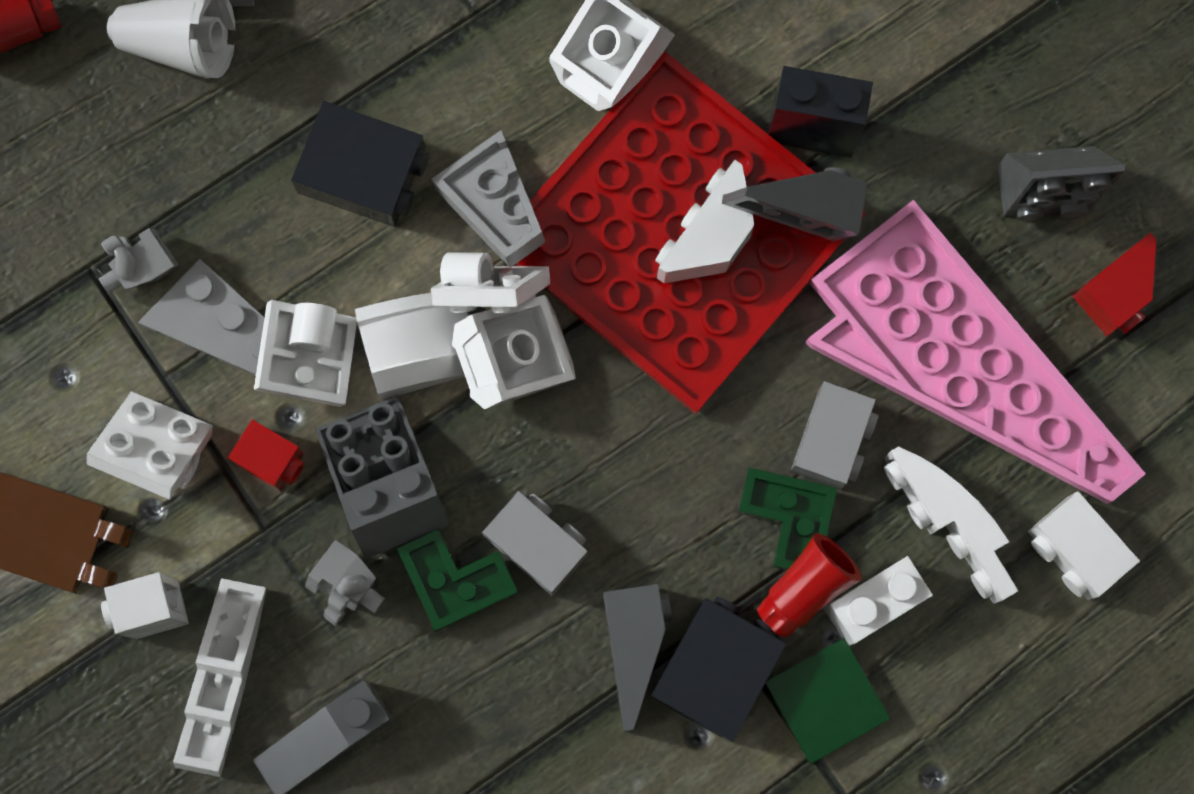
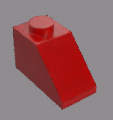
(1121, 289)

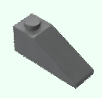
(817, 203)
(635, 635)
(323, 738)

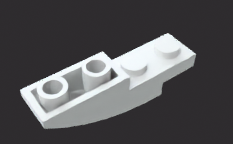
(943, 502)

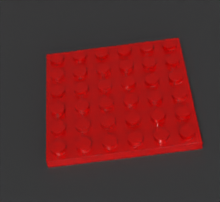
(627, 196)

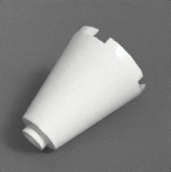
(177, 34)

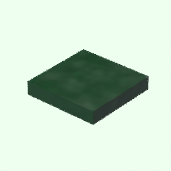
(826, 701)

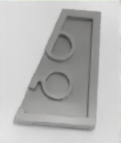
(492, 199)
(210, 318)

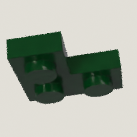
(795, 503)
(453, 593)

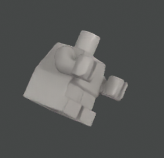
(139, 263)
(345, 580)

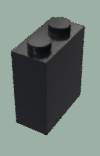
(819, 111)
(360, 164)
(719, 668)

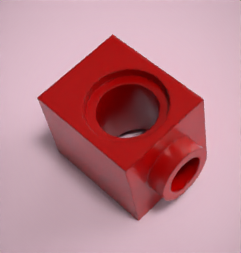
(268, 456)

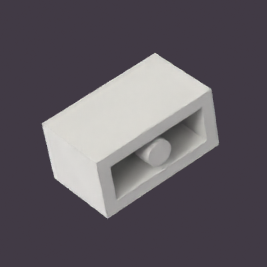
(1082, 547)
(878, 601)
(144, 606)

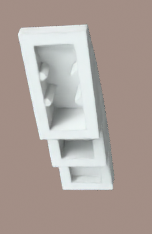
(220, 677)

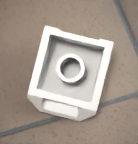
(608, 51)
(409, 344)
(512, 352)

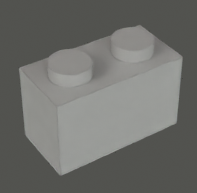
(834, 436)
(536, 541)

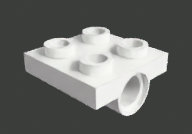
(474, 282)
(306, 352)
(150, 446)

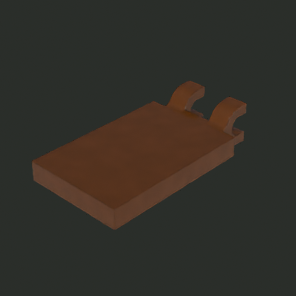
(54, 535)

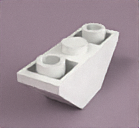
(711, 233)

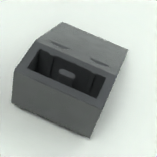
(1055, 181)
(381, 477)

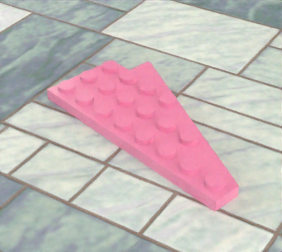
(940, 338)

